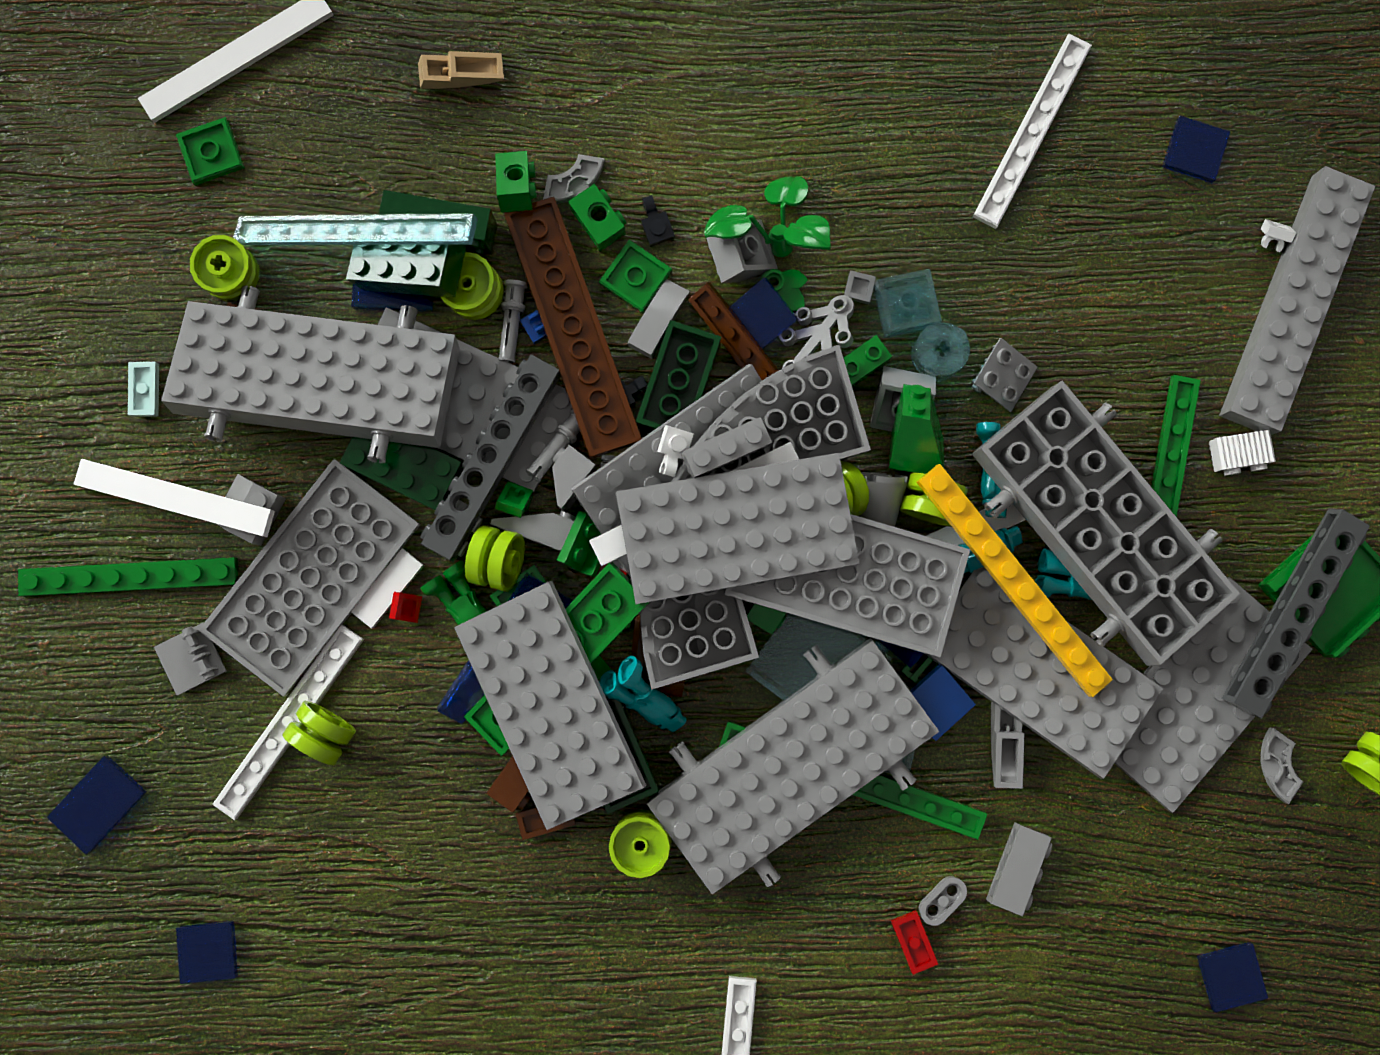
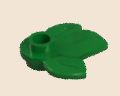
(788, 286)

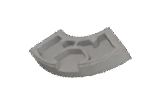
(575, 180)
(1277, 765)

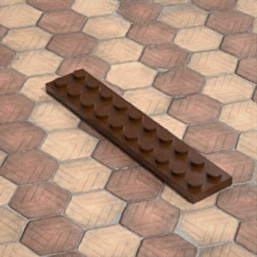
(572, 328)

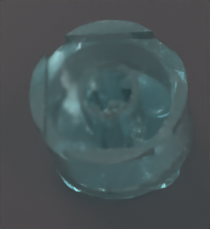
(951, 341)

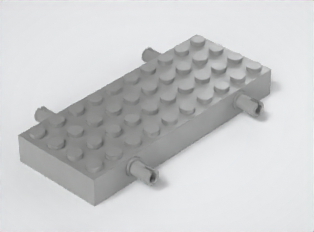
(312, 374)
(1105, 524)
(791, 766)

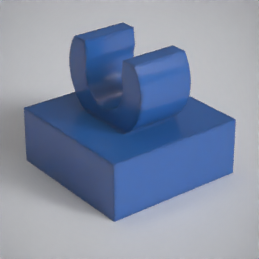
(534, 327)

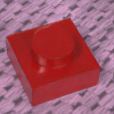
(405, 607)

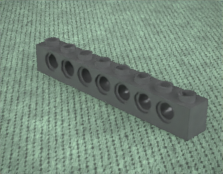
(528, 371)
(1282, 619)

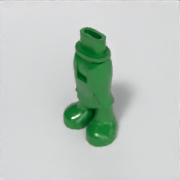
(465, 606)

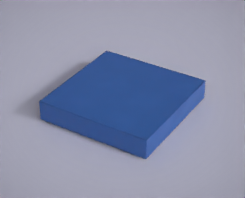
(942, 699)

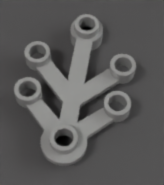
(822, 332)

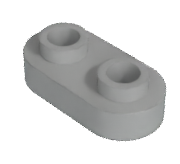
(945, 903)

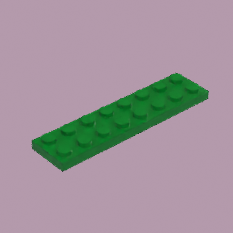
(598, 618)

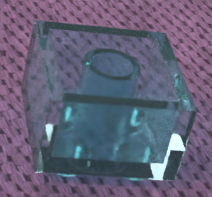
(906, 303)

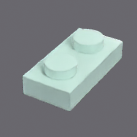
(143, 389)

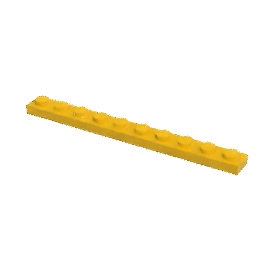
(1014, 580)

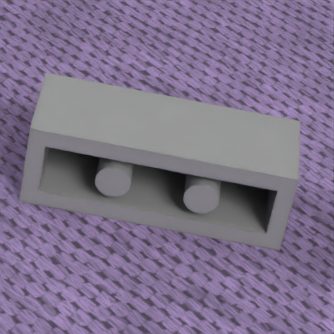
(726, 448)
(1019, 869)

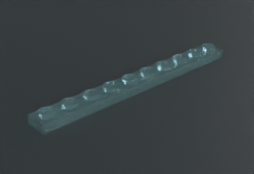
(357, 229)

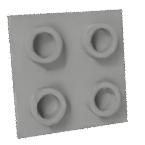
(1004, 375)
(189, 659)

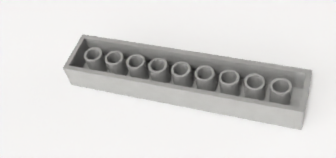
(1297, 301)

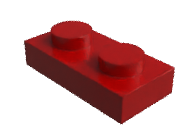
(914, 942)

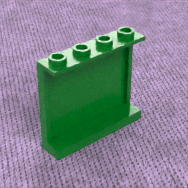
(1348, 610)

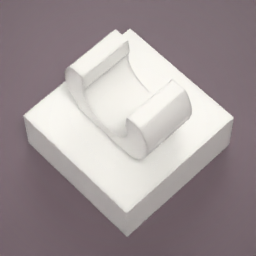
(1277, 232)

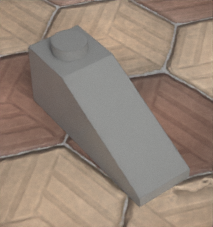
(544, 529)

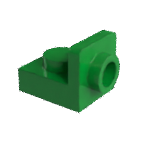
(514, 499)

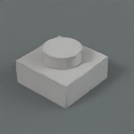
(860, 287)

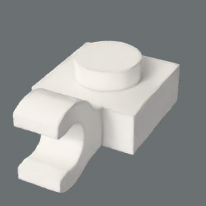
(672, 444)

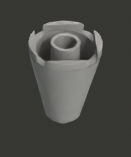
(884, 496)

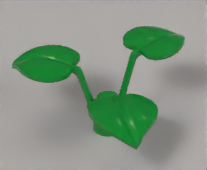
(808, 232)

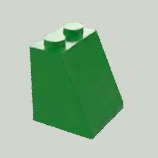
(916, 432)

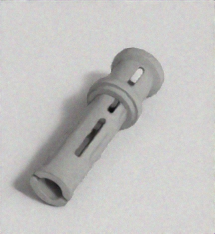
(513, 308)
(565, 435)

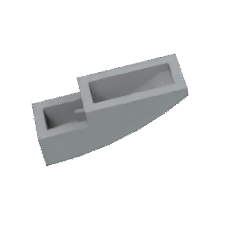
(656, 318)
(1006, 749)

